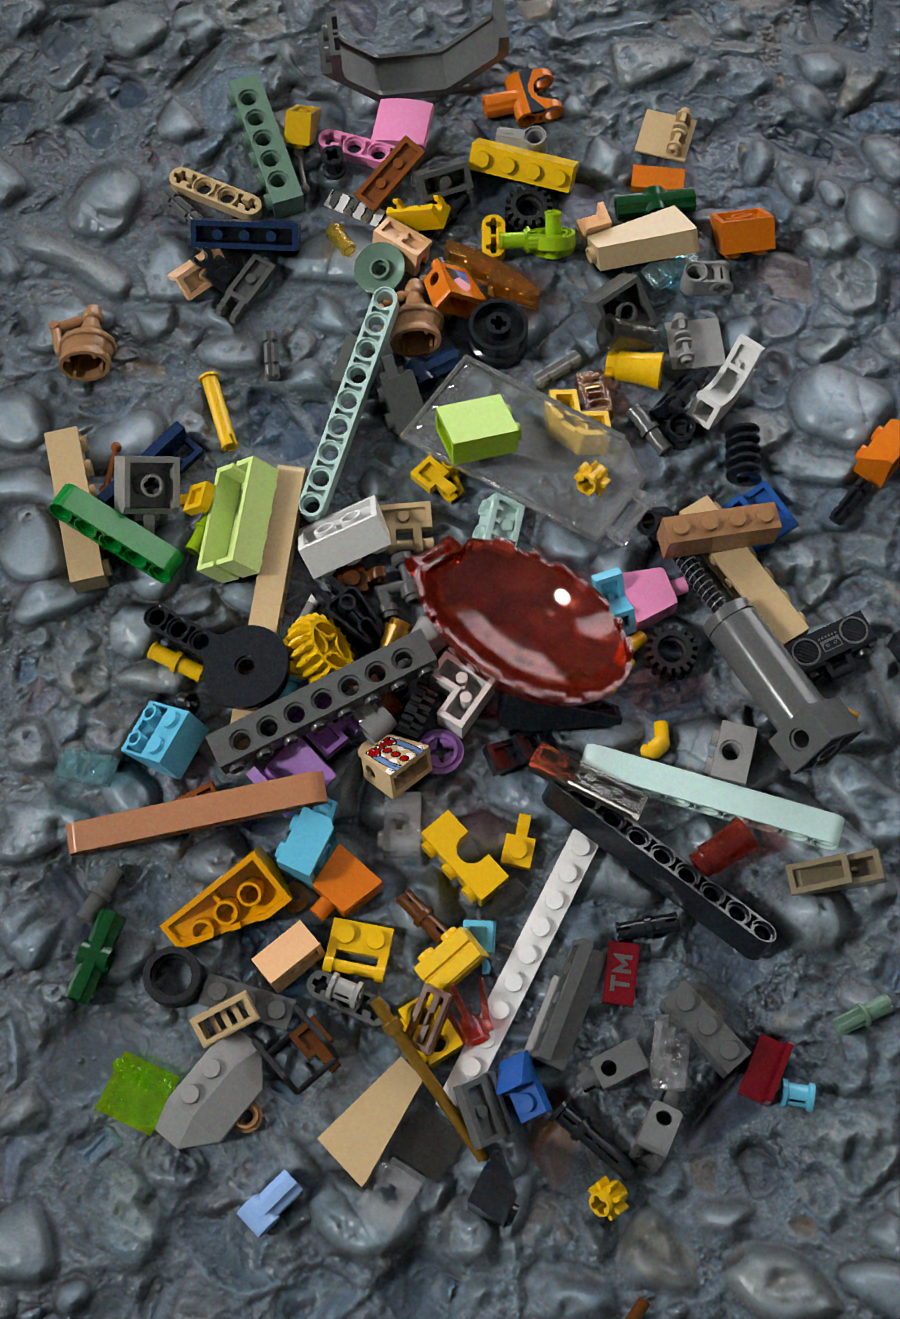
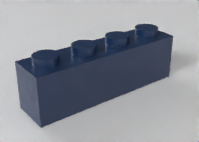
(246, 234)

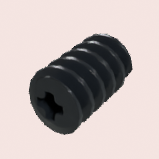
(743, 454)

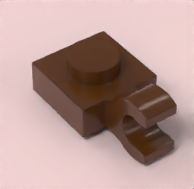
(358, 577)
(311, 1045)

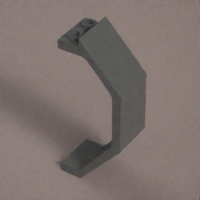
(415, 72)

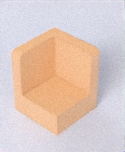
(594, 223)

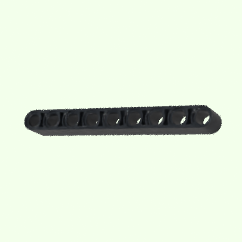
(664, 871)

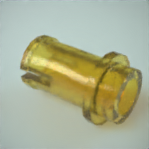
(336, 233)

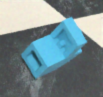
(611, 586)

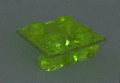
(136, 1092)

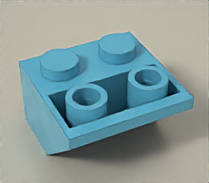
(165, 739)

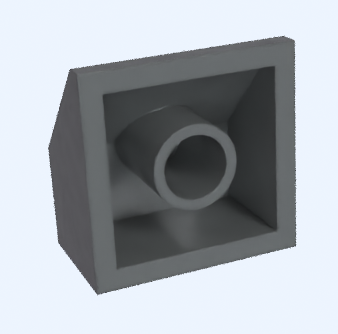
(621, 297)

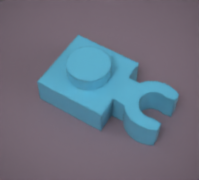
(485, 934)

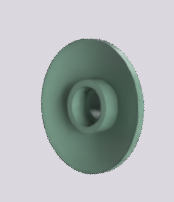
(372, 260)

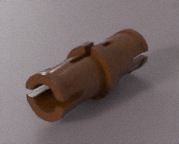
(422, 915)

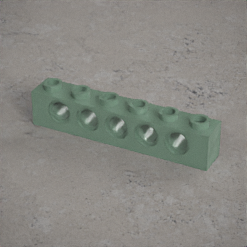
(267, 146)

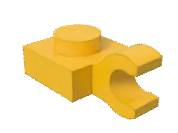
(434, 476)
(198, 498)
(519, 848)

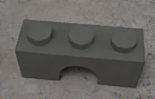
(718, 1043)

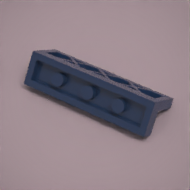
(165, 445)

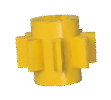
(592, 478)
(608, 1198)

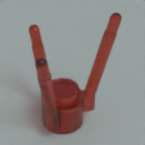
(473, 1029)

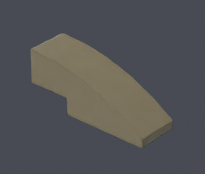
(836, 873)

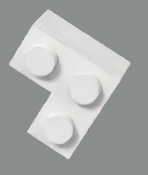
(464, 691)

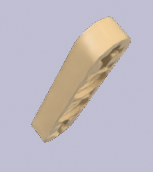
(218, 190)

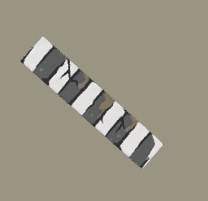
(354, 208)

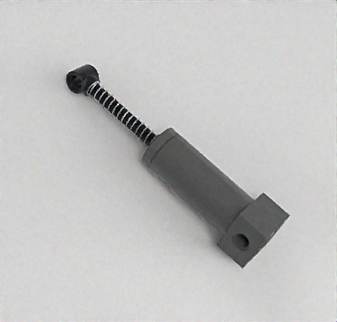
(806, 724)

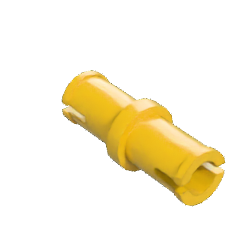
(176, 661)

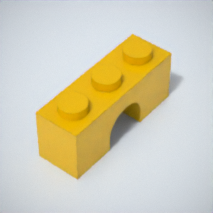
(478, 879)

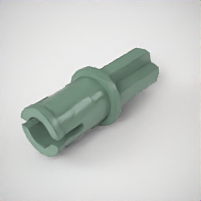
(863, 1014)

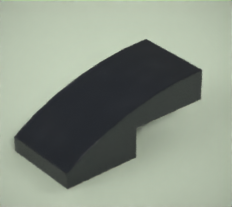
(513, 752)

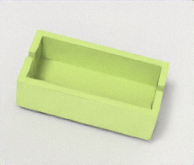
(238, 520)

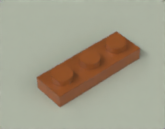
(390, 174)

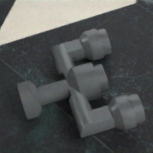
(387, 607)

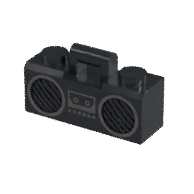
(838, 641)

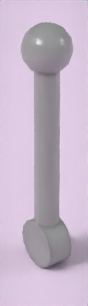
(299, 154)

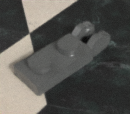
(246, 287)

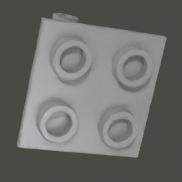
(694, 343)

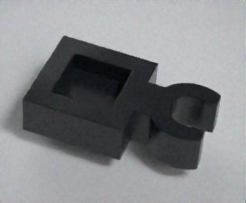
(218, 270)

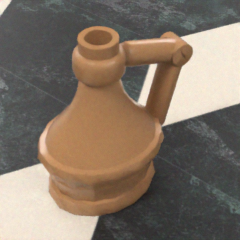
(417, 323)
(84, 351)

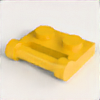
(359, 940)

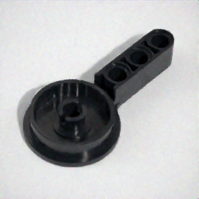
(227, 656)

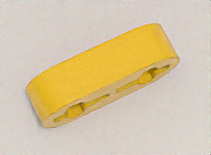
(488, 238)

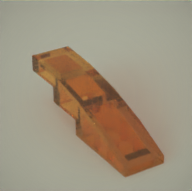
(500, 278)

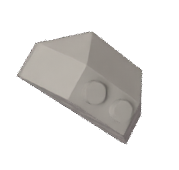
(213, 1094)

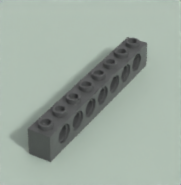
(305, 700)

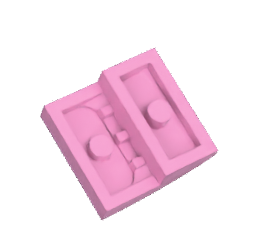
(403, 117)

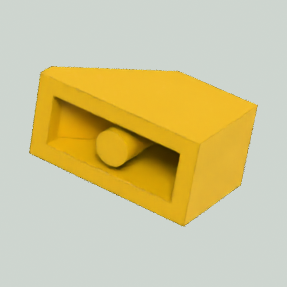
(301, 125)

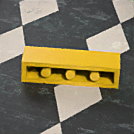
(523, 165)

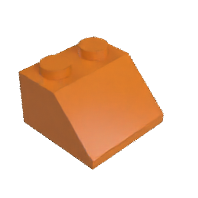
(743, 232)
(882, 455)

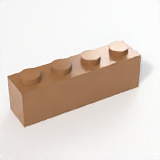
(718, 530)

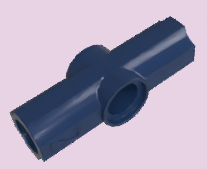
(432, 369)

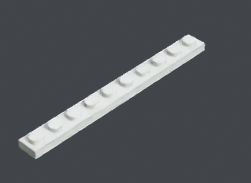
(526, 957)

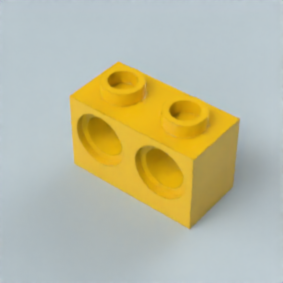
(448, 1034)

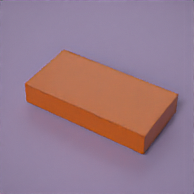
(646, 176)

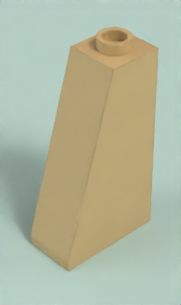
(643, 240)
(370, 1124)

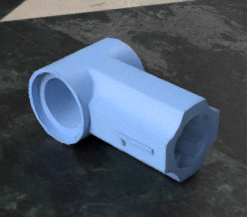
(263, 1209)

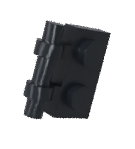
(679, 393)

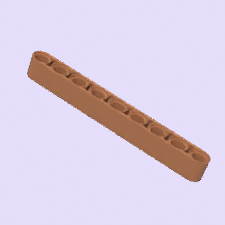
(196, 813)

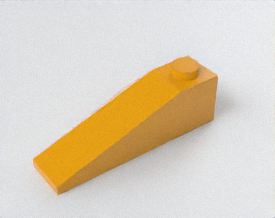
(239, 897)

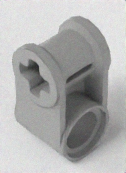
(707, 278)

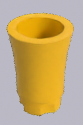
(635, 368)

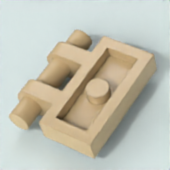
(408, 518)

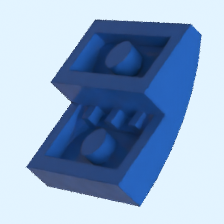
(762, 494)

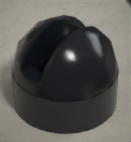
(190, 697)

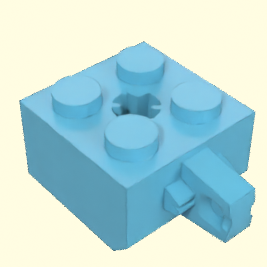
(308, 844)

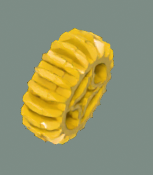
(318, 646)

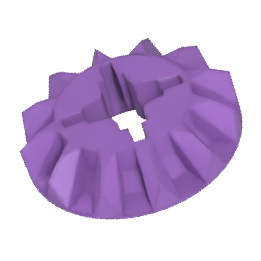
(448, 741)

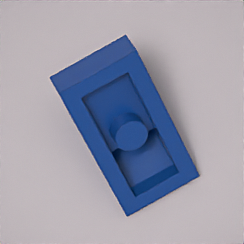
(521, 1081)

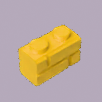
(451, 960)

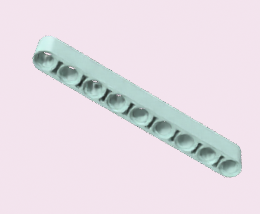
(349, 391)
(719, 798)

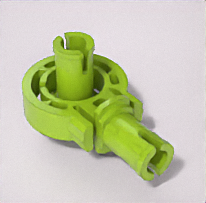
(544, 242)

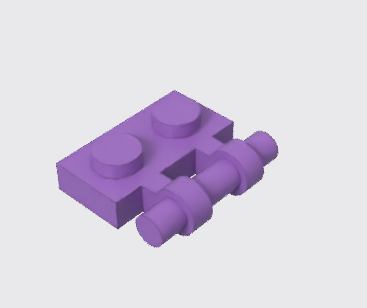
(331, 738)

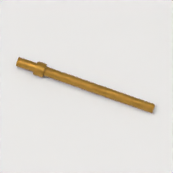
(394, 1028)

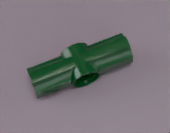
(652, 200)
(95, 957)

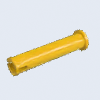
(219, 410)

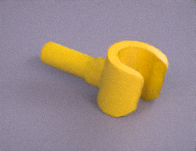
(455, 477)

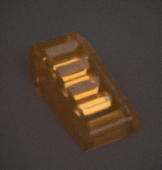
(603, 391)

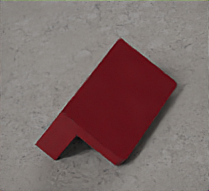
(765, 1070)

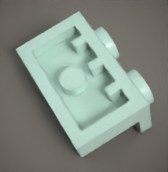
(499, 517)

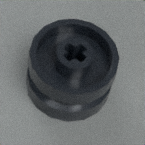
(498, 333)

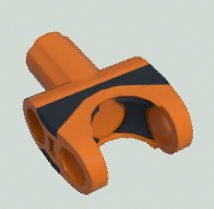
(523, 100)

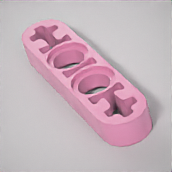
(364, 156)

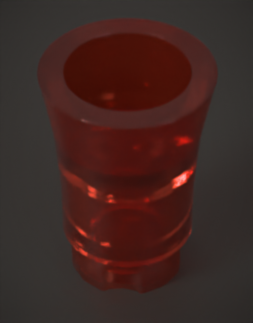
(724, 848)

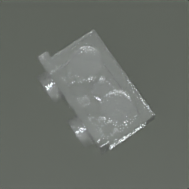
(669, 1056)

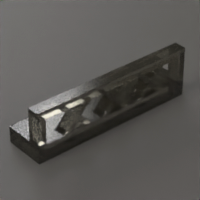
(588, 781)

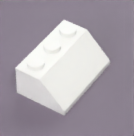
(343, 537)

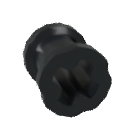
(333, 166)

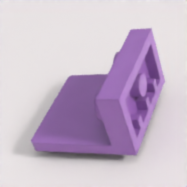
(292, 761)

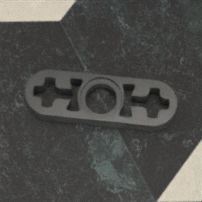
(366, 1015)

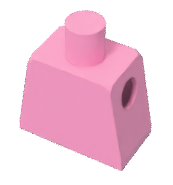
(652, 595)

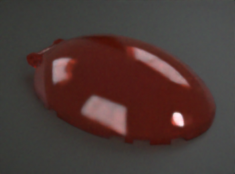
(522, 621)

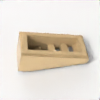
(201, 1029)

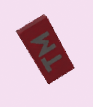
(620, 974)

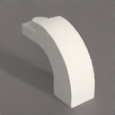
(725, 388)

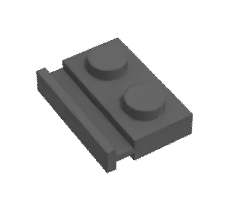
(483, 1110)

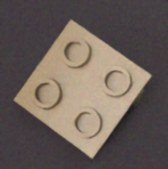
(666, 134)

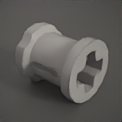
(344, 990)

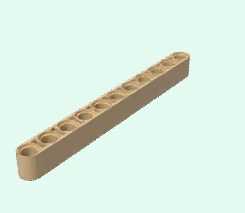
(277, 558)

